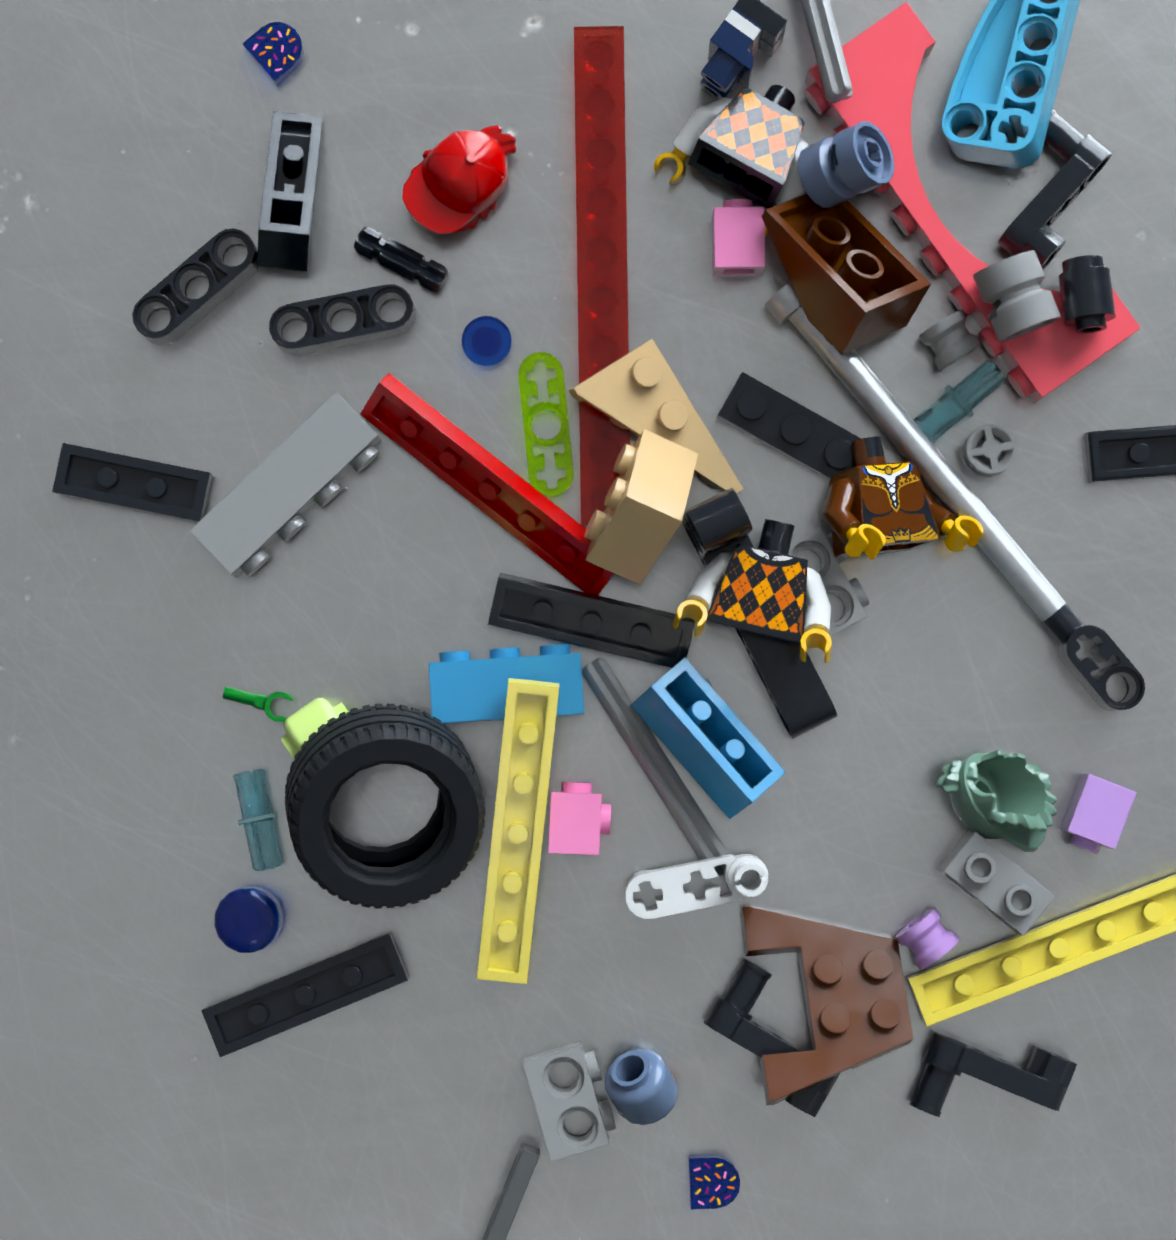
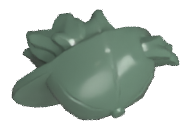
(1001, 797)

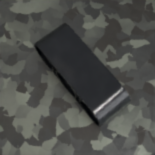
(171, 290)
(319, 312)

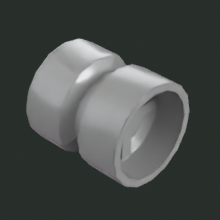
(1016, 296)

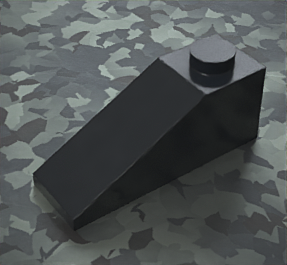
(289, 191)

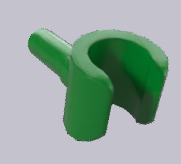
(256, 700)

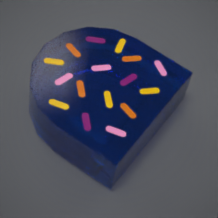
(276, 49)
(712, 1182)

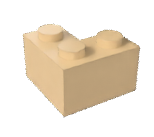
(641, 506)

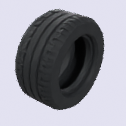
(406, 869)

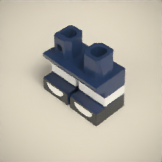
(732, 47)

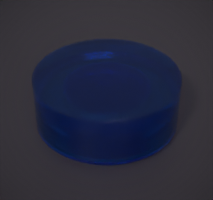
(486, 341)

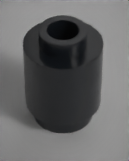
(1086, 293)

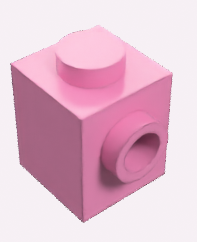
(577, 820)

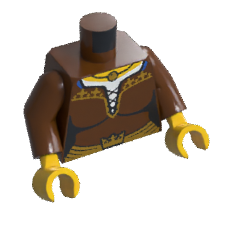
(888, 508)

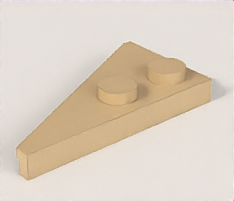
(645, 394)

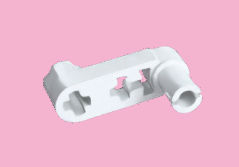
(672, 878)

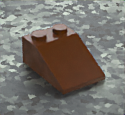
(844, 271)

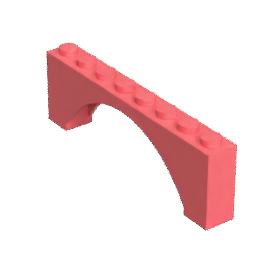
(883, 80)

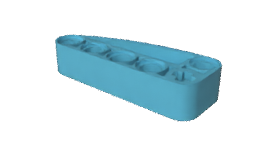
(994, 72)

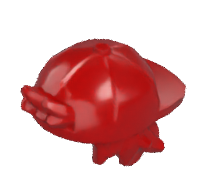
(459, 180)

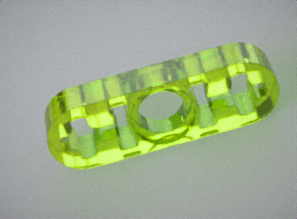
(529, 389)

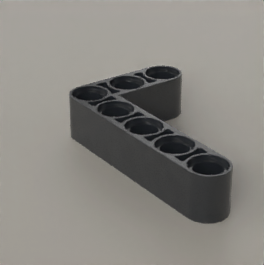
(790, 683)

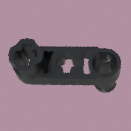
(1083, 161)
(732, 1019)
(1041, 1082)

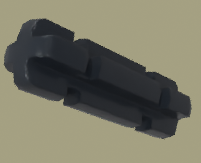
(401, 259)

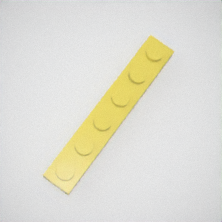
(517, 830)
(1045, 952)

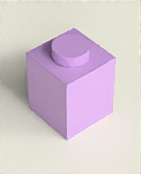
(1097, 813)

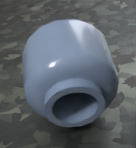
(641, 1086)

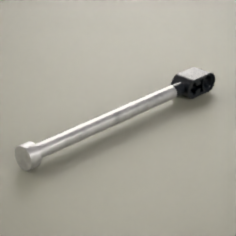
(962, 501)

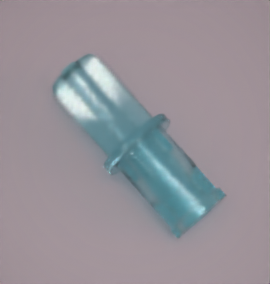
(960, 400)
(257, 820)

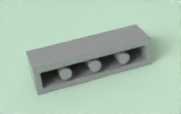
(286, 485)

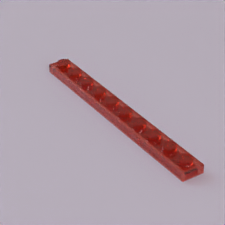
(600, 244)

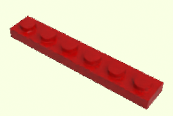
(484, 482)

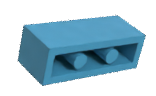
(478, 688)
(707, 738)

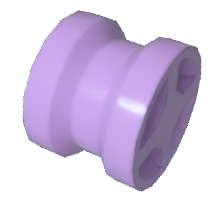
(927, 938)

